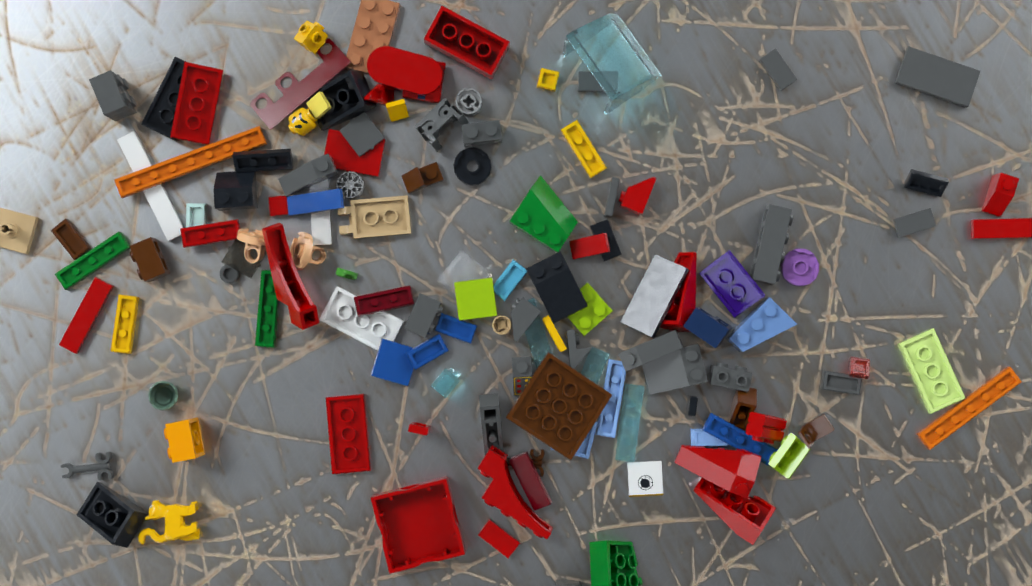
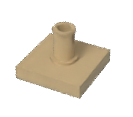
(16, 230)

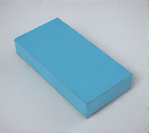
(509, 280)

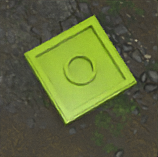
(475, 298)

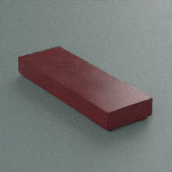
(383, 301)
(530, 481)

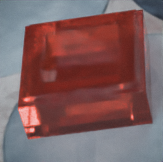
(859, 367)

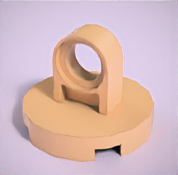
(253, 240)
(302, 251)

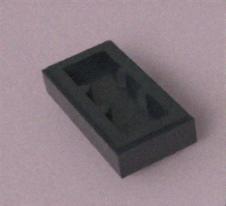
(926, 182)
(604, 227)

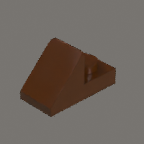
(422, 177)

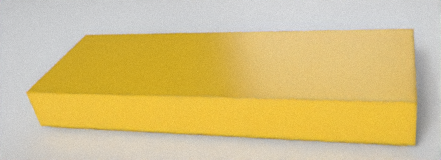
(583, 149)
(124, 324)

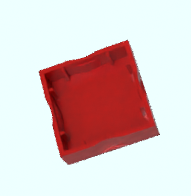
(418, 524)

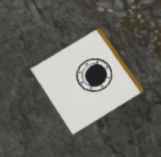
(645, 478)

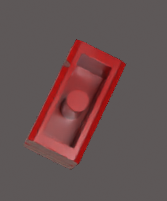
(765, 427)

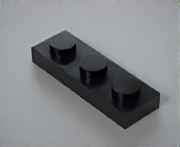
(262, 160)

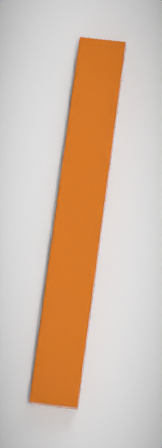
(189, 162)

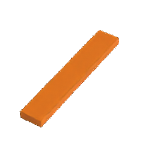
(969, 408)

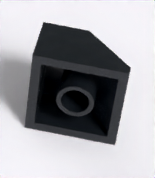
(235, 191)

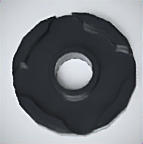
(475, 177)

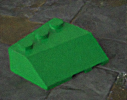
(544, 216)
(613, 564)

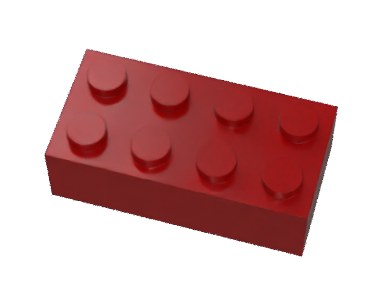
(466, 42)

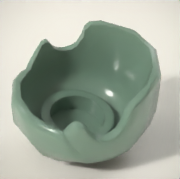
(163, 395)

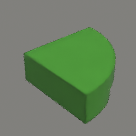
(346, 274)

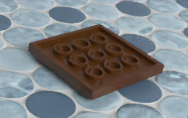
(559, 406)

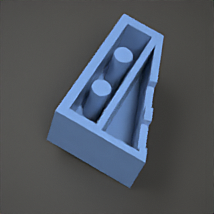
(760, 325)

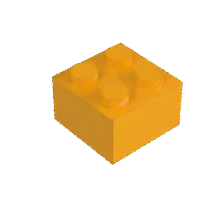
(184, 440)

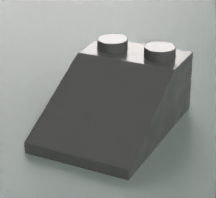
(675, 370)

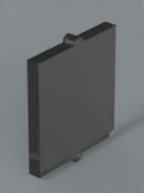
(237, 261)

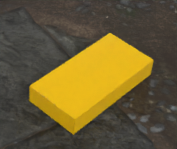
(554, 333)

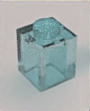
(446, 382)

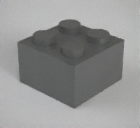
(113, 95)

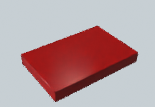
(348, 160)

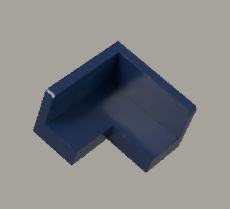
(707, 327)

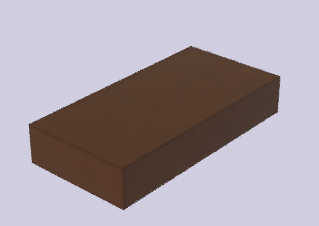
(70, 239)

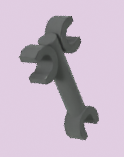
(102, 466)

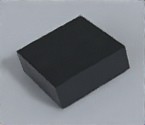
(691, 405)

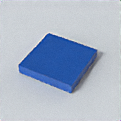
(393, 363)

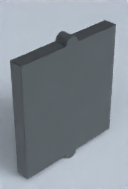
(362, 134)

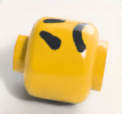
(302, 122)

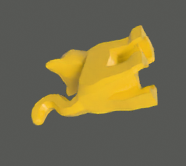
(174, 522)

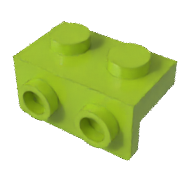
(789, 455)

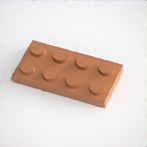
(371, 30)

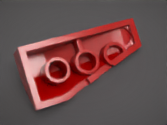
(743, 515)

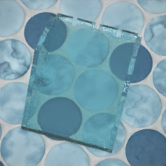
(612, 58)

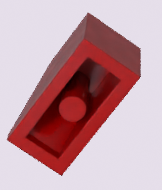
(999, 194)
(637, 196)

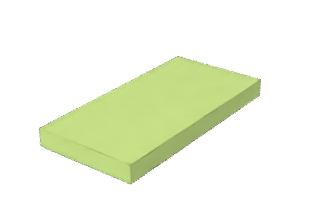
(931, 371)

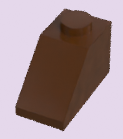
(742, 405)

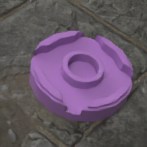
(799, 267)

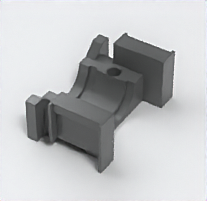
(435, 119)

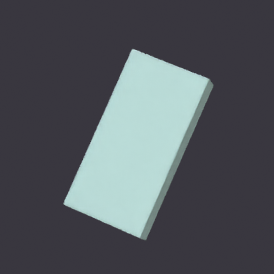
(196, 214)

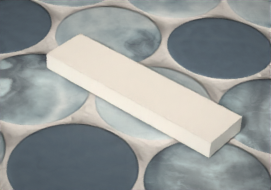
(321, 221)

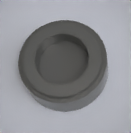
(229, 275)

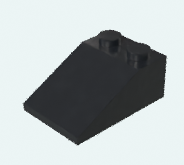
(346, 98)
(557, 287)
(112, 515)

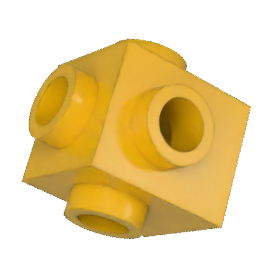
(311, 36)

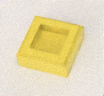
(319, 105)

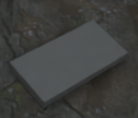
(937, 77)

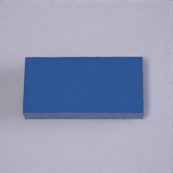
(456, 328)
(427, 351)

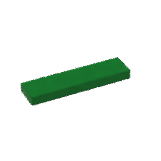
(92, 260)
(267, 312)

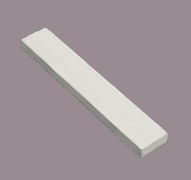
(156, 195)

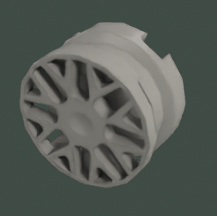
(468, 102)
(351, 185)

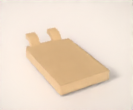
(377, 217)

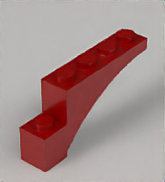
(286, 280)
(505, 496)

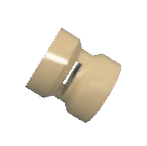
(501, 322)

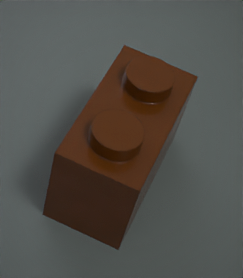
(149, 260)

